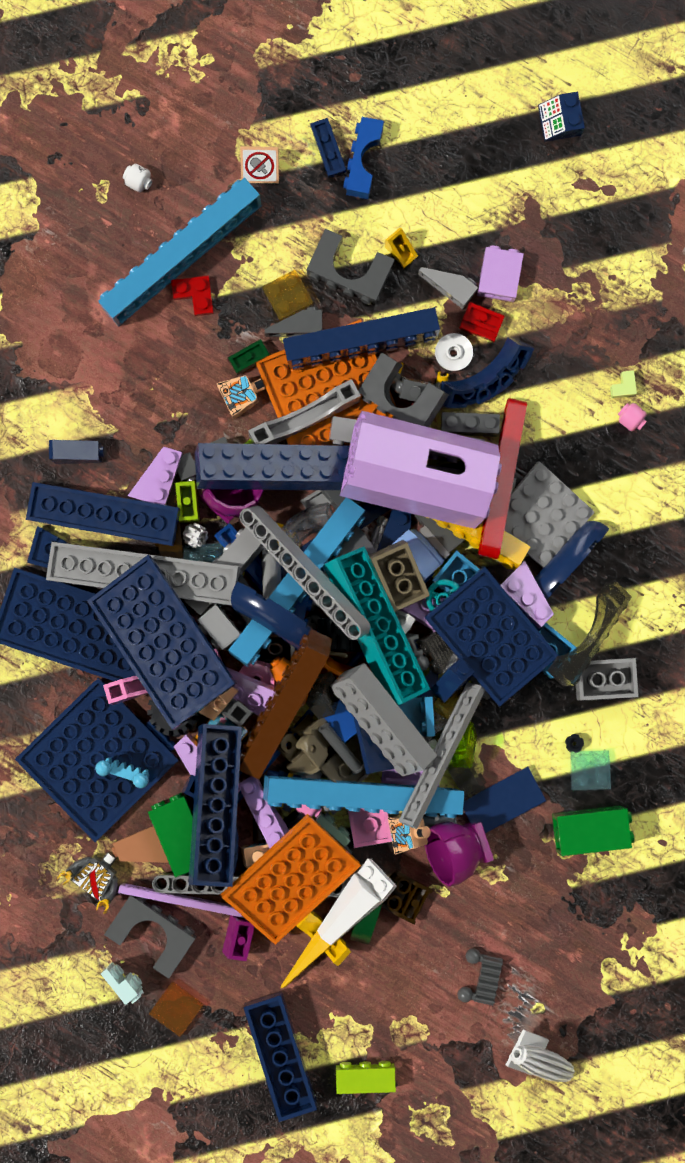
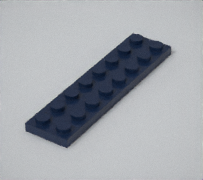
(103, 514)

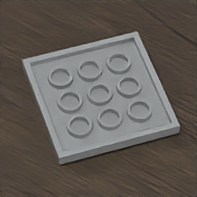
(544, 514)

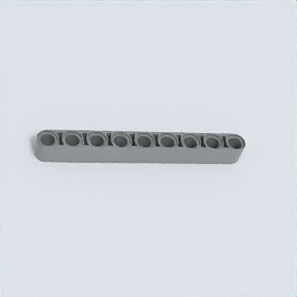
(313, 573)

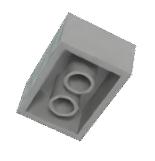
(219, 627)
(608, 680)

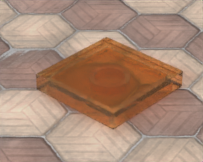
(176, 1008)

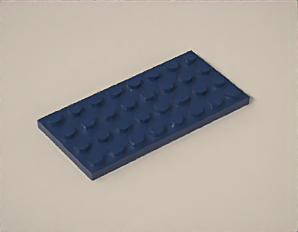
(59, 626)
(161, 642)

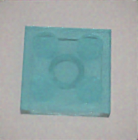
(590, 770)

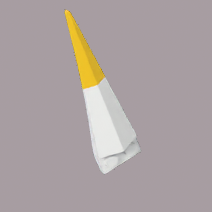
(361, 896)

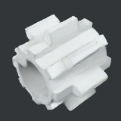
(195, 535)

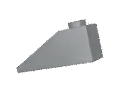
(451, 285)

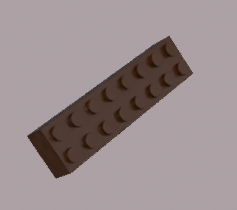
(285, 703)

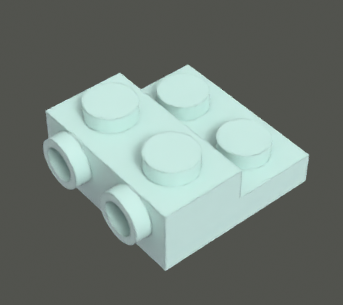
(127, 987)

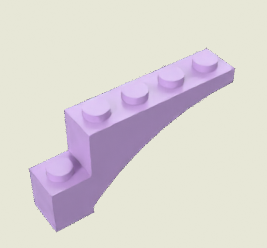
(266, 816)

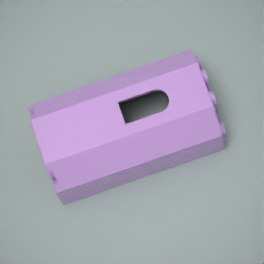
(390, 470)

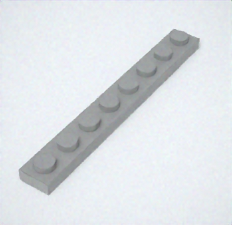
(445, 750)

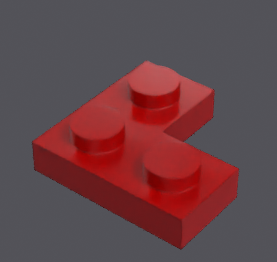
(196, 288)

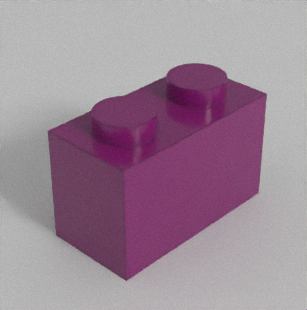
(238, 938)

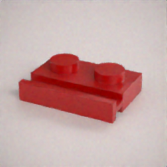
(481, 322)

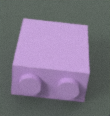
(500, 273)

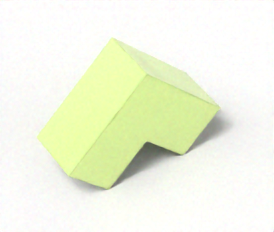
(627, 386)

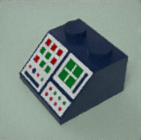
(561, 117)

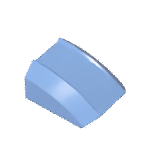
(423, 552)

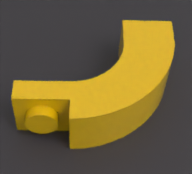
(337, 951)

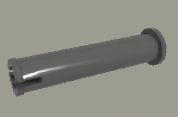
(341, 748)

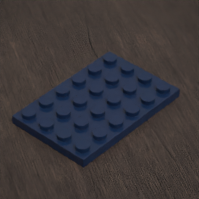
(491, 636)

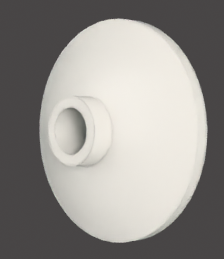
(457, 343)

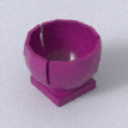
(230, 502)
(457, 851)

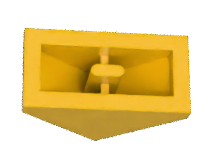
(400, 248)

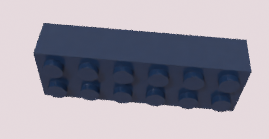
(280, 1056)

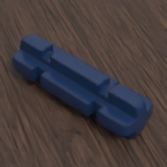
(164, 739)

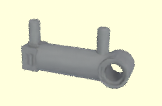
(270, 573)

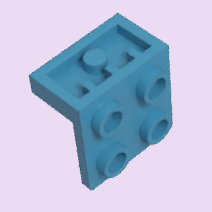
(420, 714)

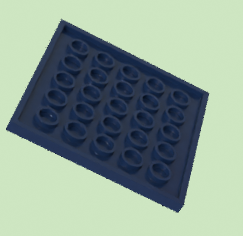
(73, 744)

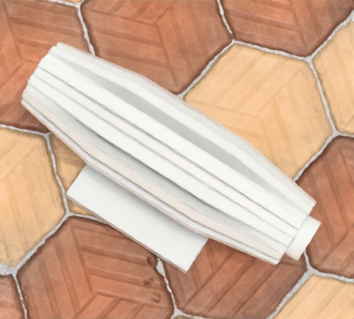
(533, 1059)

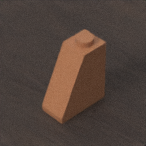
(140, 847)

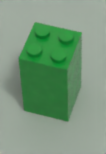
(174, 829)
(592, 830)

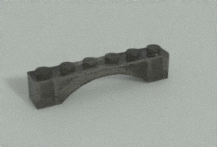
(609, 605)

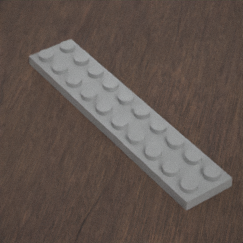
(101, 566)

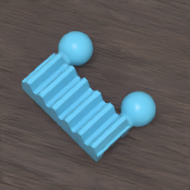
(139, 778)

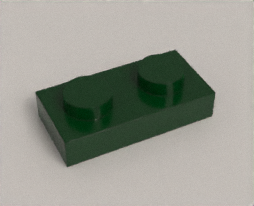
(248, 357)

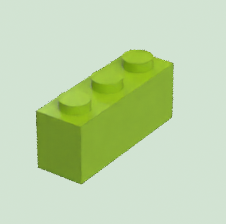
(365, 1077)

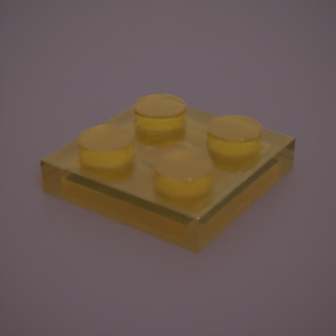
(287, 295)

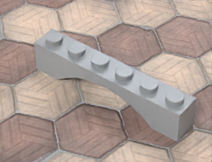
(315, 412)

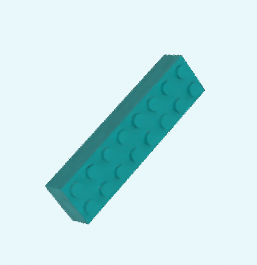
(386, 643)

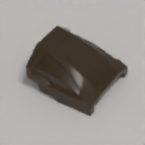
(409, 899)

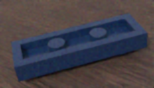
(328, 147)

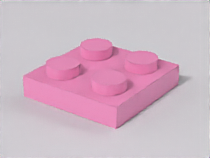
(369, 828)

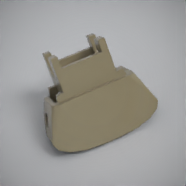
(309, 752)

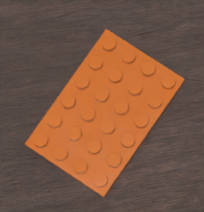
(291, 879)

